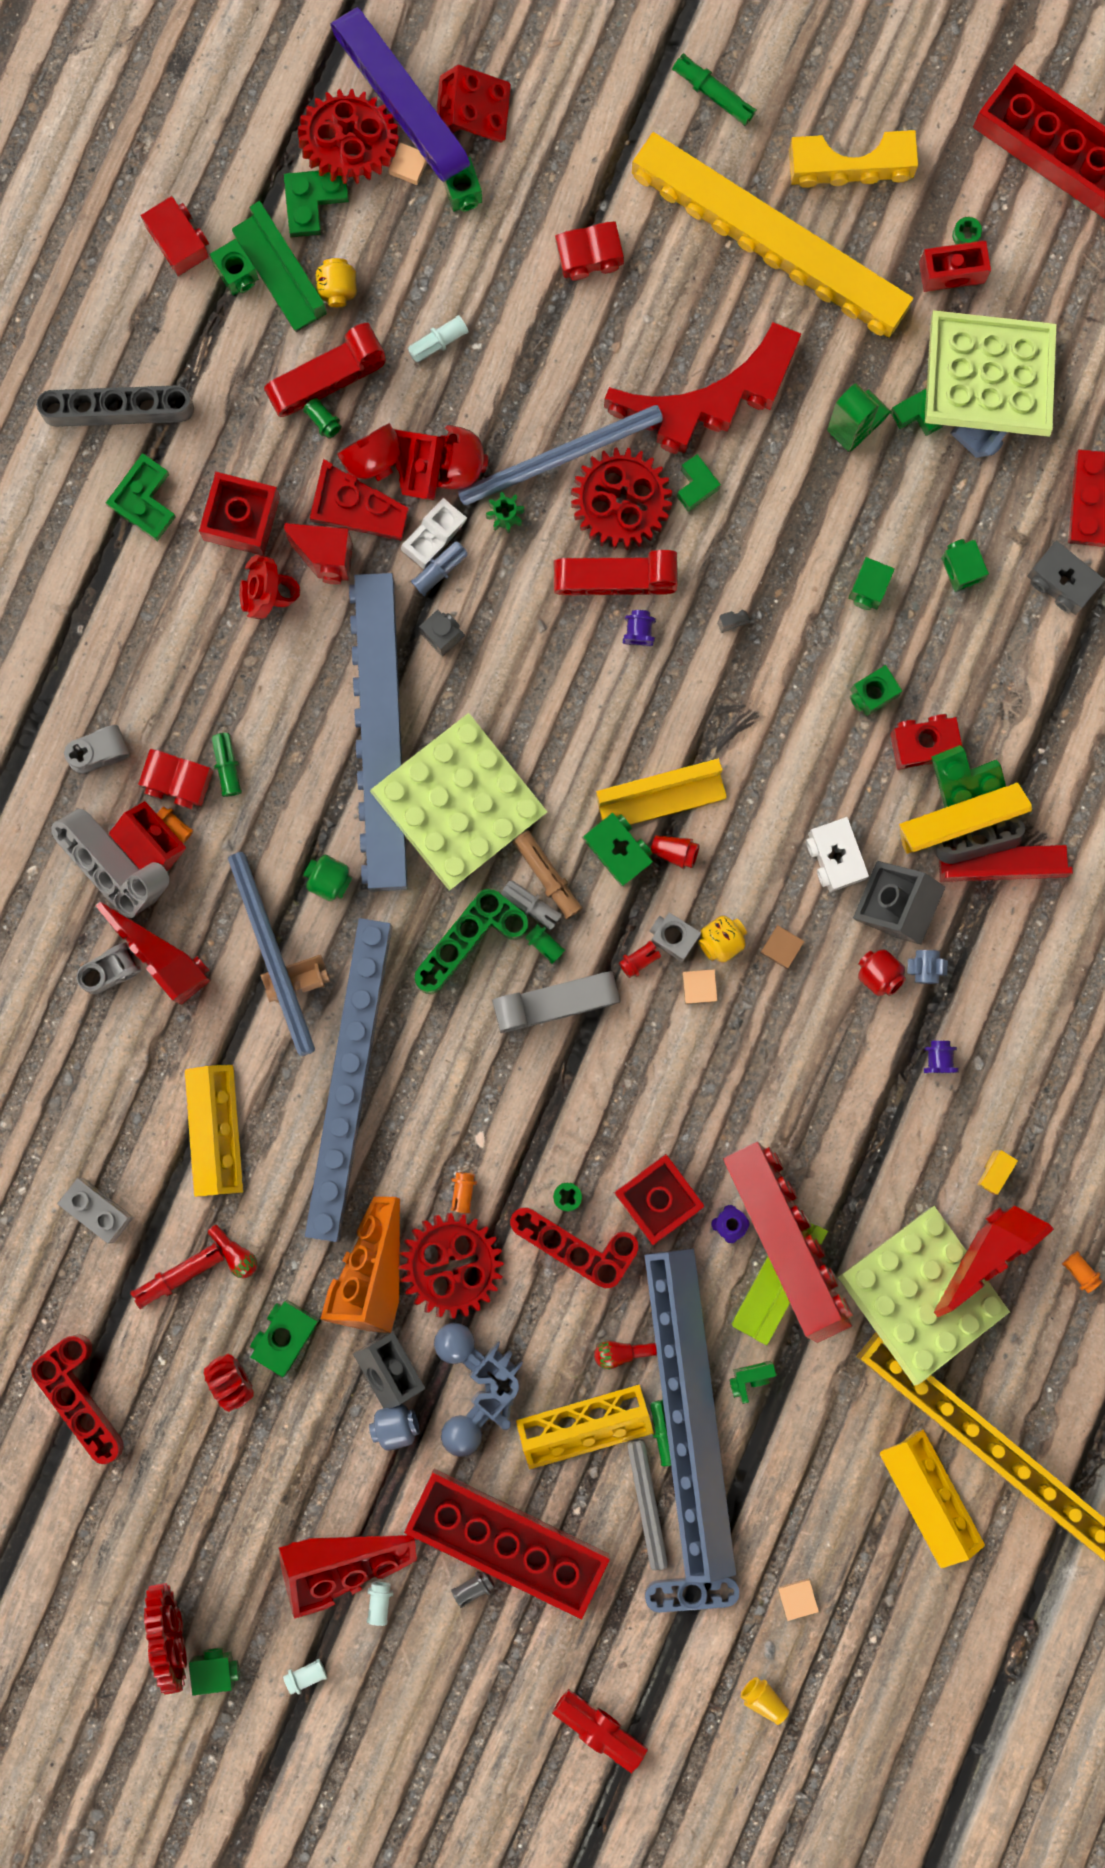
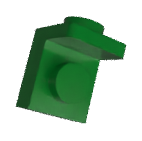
(755, 1374)

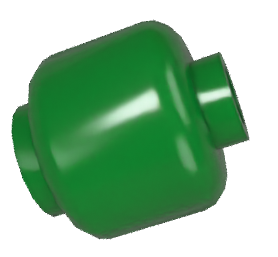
(327, 878)

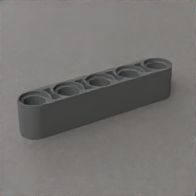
(103, 397)

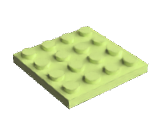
(991, 373)
(458, 801)
(902, 1286)

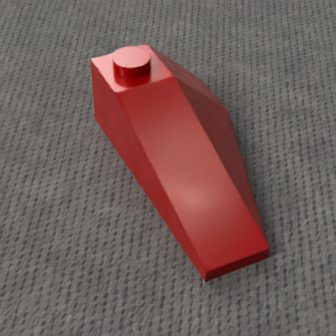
(169, 966)
(1000, 1240)
(328, 1567)

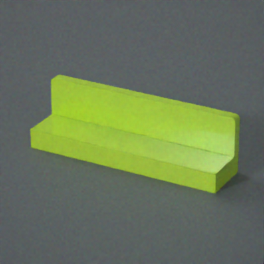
(766, 1300)

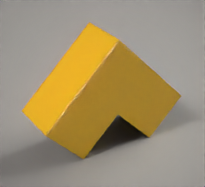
(997, 1171)

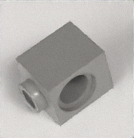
(678, 950)

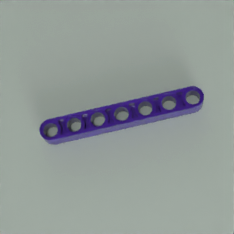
(400, 94)

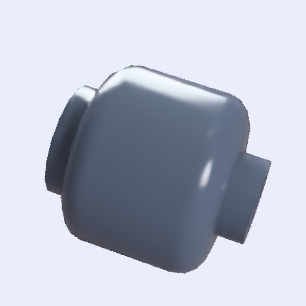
(394, 1427)

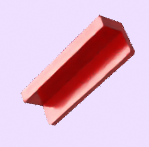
(1011, 864)

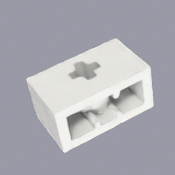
(840, 838)

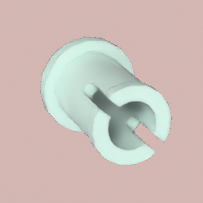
(379, 1603)
(304, 1677)

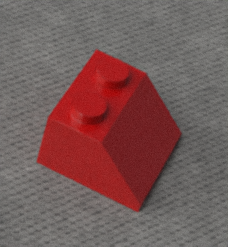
(323, 549)

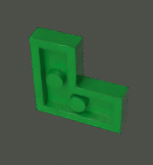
(304, 194)
(134, 498)
(960, 783)

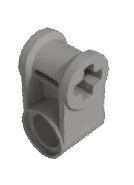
(100, 749)
(109, 969)

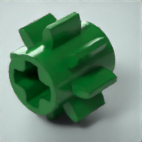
(510, 504)

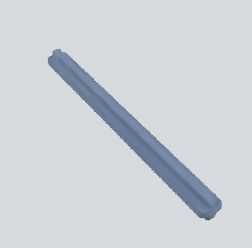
(561, 455)
(271, 954)

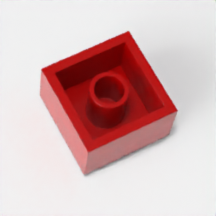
(239, 513)
(659, 1199)

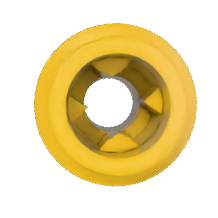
(763, 1700)

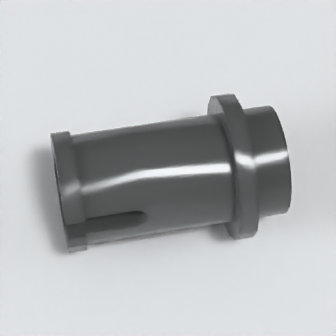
(473, 1588)

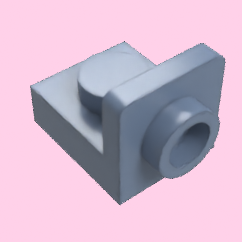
(979, 441)

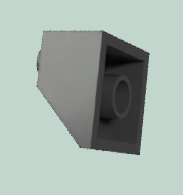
(899, 902)

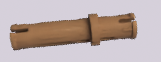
(544, 870)

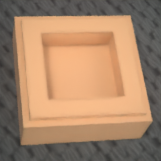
(407, 164)
(699, 986)
(798, 1599)

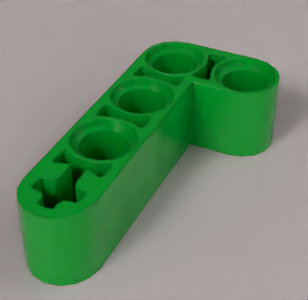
(856, 416)
(464, 944)

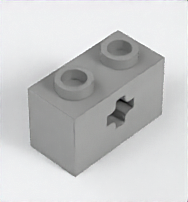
(95, 1210)

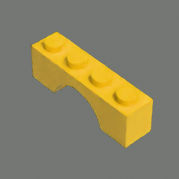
(817, 163)

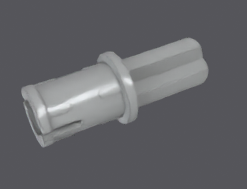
(530, 904)

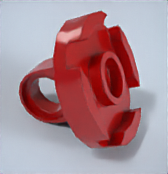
(261, 588)

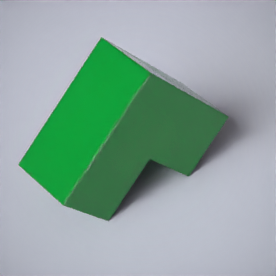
(912, 410)
(701, 485)

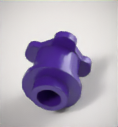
(639, 628)
(941, 1058)
(719, 1224)

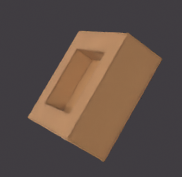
(782, 947)

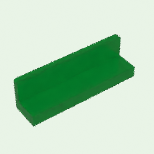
(279, 269)

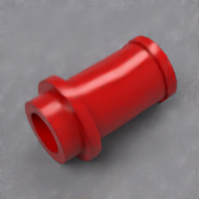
(639, 959)

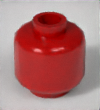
(881, 972)

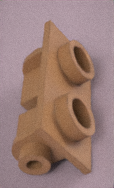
(303, 975)

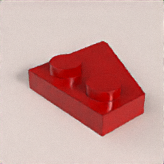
(419, 463)

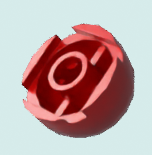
(372, 454)
(461, 459)

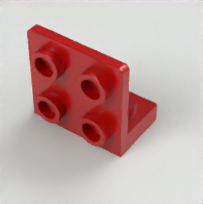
(474, 102)

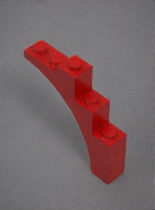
(715, 405)

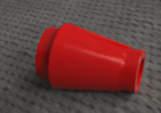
(676, 850)

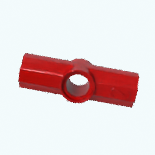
(600, 1731)

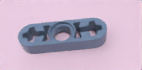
(668, 1605)

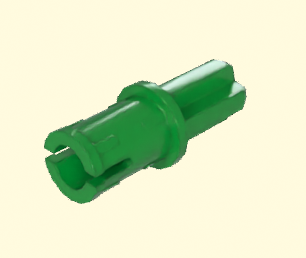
(226, 765)
(659, 1421)

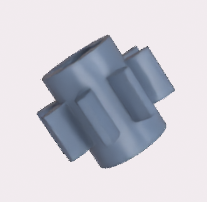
(927, 967)

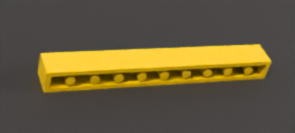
(770, 235)
(991, 1448)

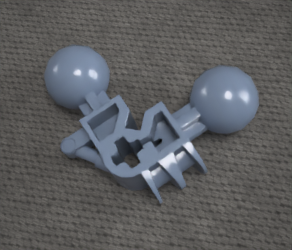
(455, 1345)

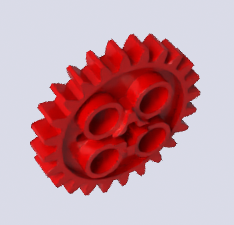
(348, 136)
(609, 523)
(458, 1293)
(167, 1656)

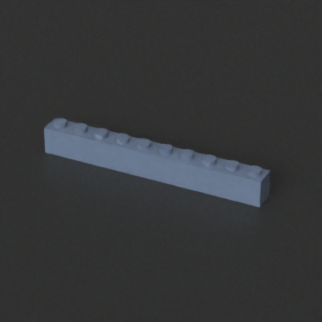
(379, 725)
(348, 1080)
(690, 1416)

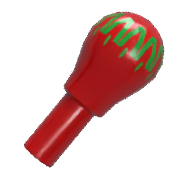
(239, 1260)
(613, 1354)

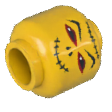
(336, 282)
(722, 938)

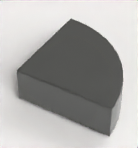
(730, 620)

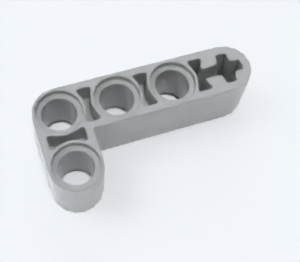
(107, 865)
(555, 1002)

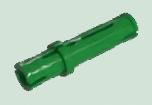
(711, 87)

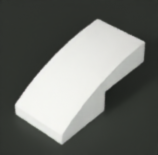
(434, 533)

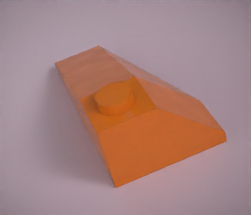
(369, 1284)

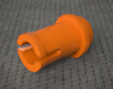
(178, 827)
(463, 1192)
(1082, 1272)

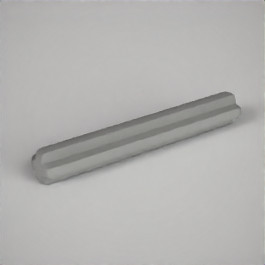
(647, 1505)

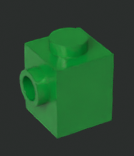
(213, 1672)

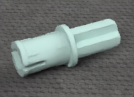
(438, 339)

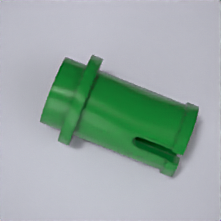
(323, 419)
(544, 943)

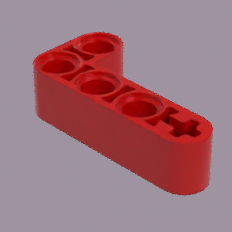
(328, 372)
(617, 576)
(569, 1242)
(83, 1401)

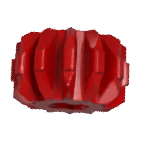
(228, 1382)

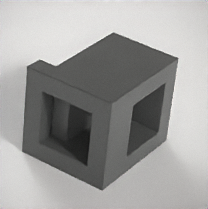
(441, 632)

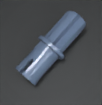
(439, 568)

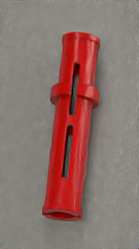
(176, 1276)

